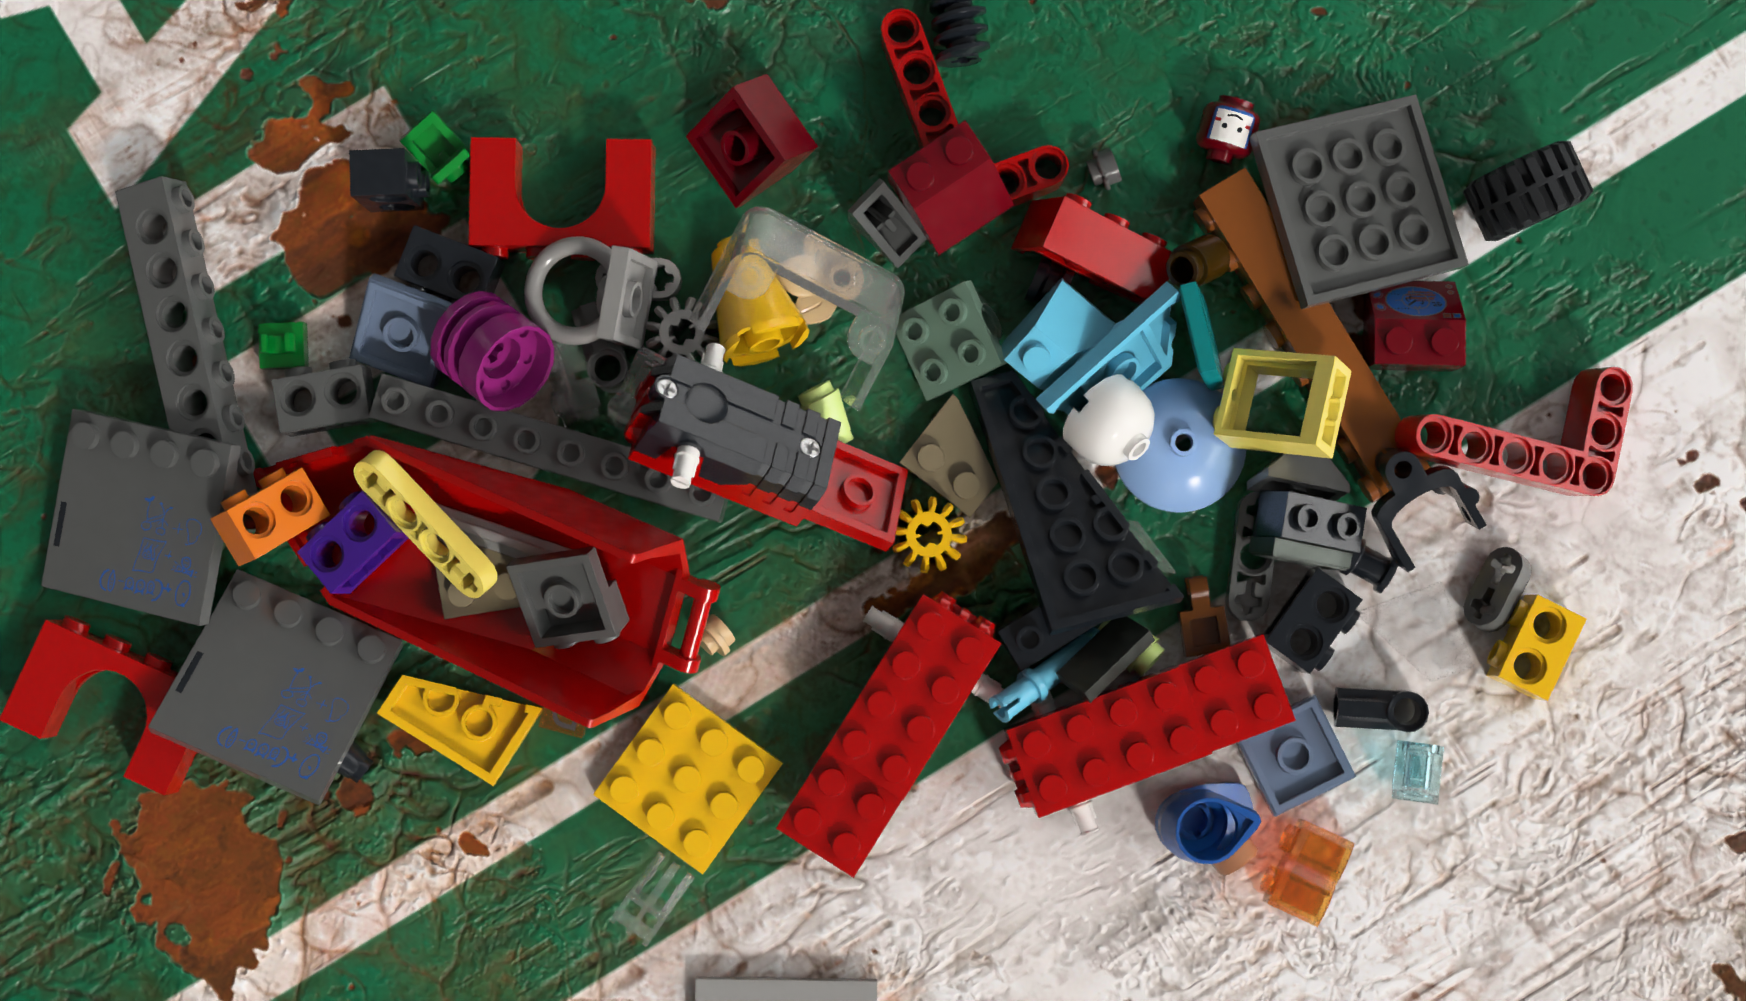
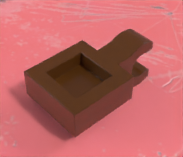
(1203, 626)

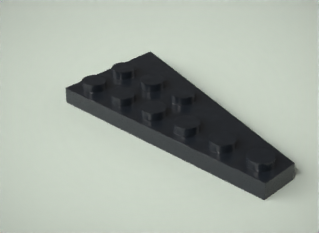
(1068, 528)

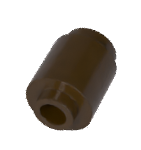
(1198, 261)

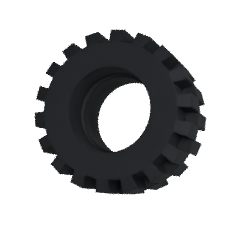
(1528, 190)

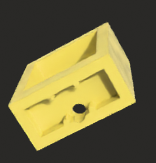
(1322, 410)

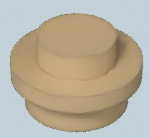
(716, 636)

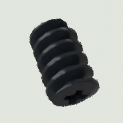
(957, 32)

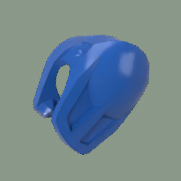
(1206, 821)

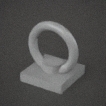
(621, 297)

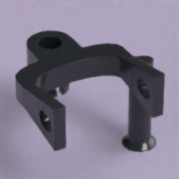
(1408, 484)

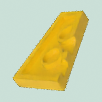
(461, 724)

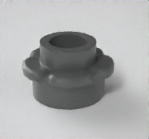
(1103, 168)

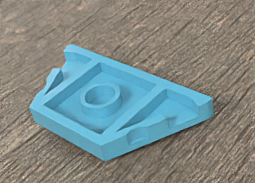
(1134, 347)

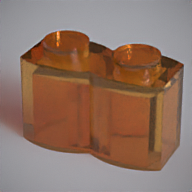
(1307, 871)

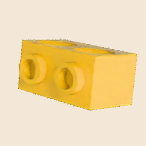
(1545, 654)

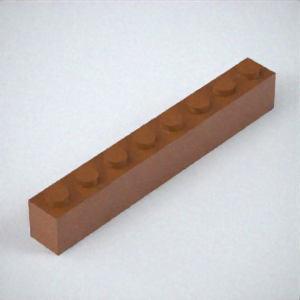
(1245, 223)

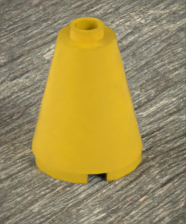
(758, 326)

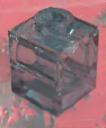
(1417, 772)

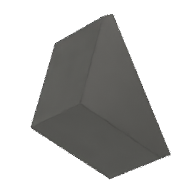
(886, 223)
(1301, 475)

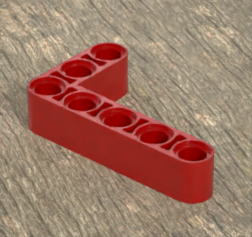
(934, 95)
(1526, 454)

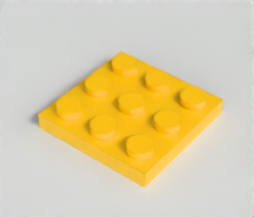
(688, 778)

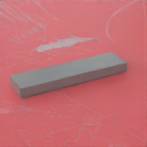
(784, 989)

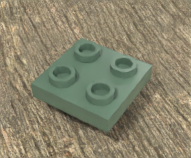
(950, 340)

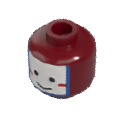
(1227, 129)

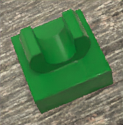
(283, 345)

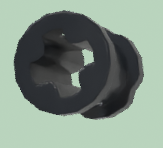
(1372, 567)

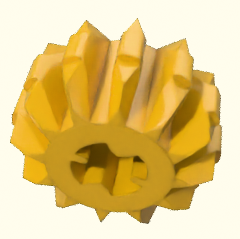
(931, 550)

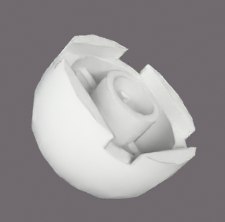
(1112, 424)

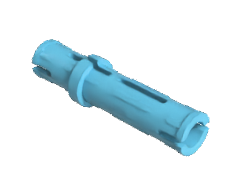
(1034, 684)

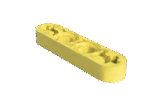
(389, 488)

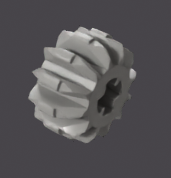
(676, 321)

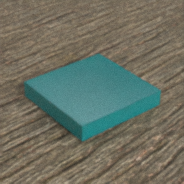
(1202, 336)

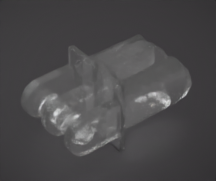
(649, 902)

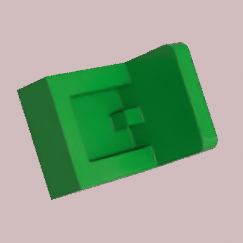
(437, 148)

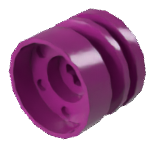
(492, 351)

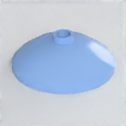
(1177, 478)

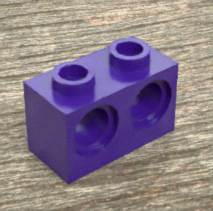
(360, 551)

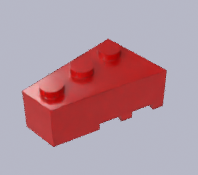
(1094, 246)

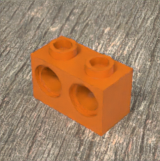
(272, 520)

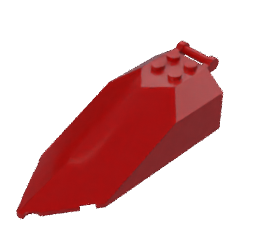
(577, 682)

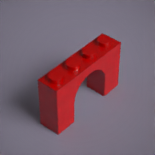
(503, 226)
(63, 661)

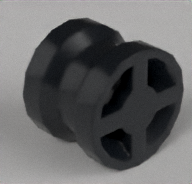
(1045, 279)

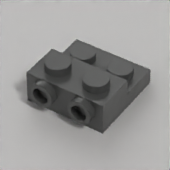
(567, 598)

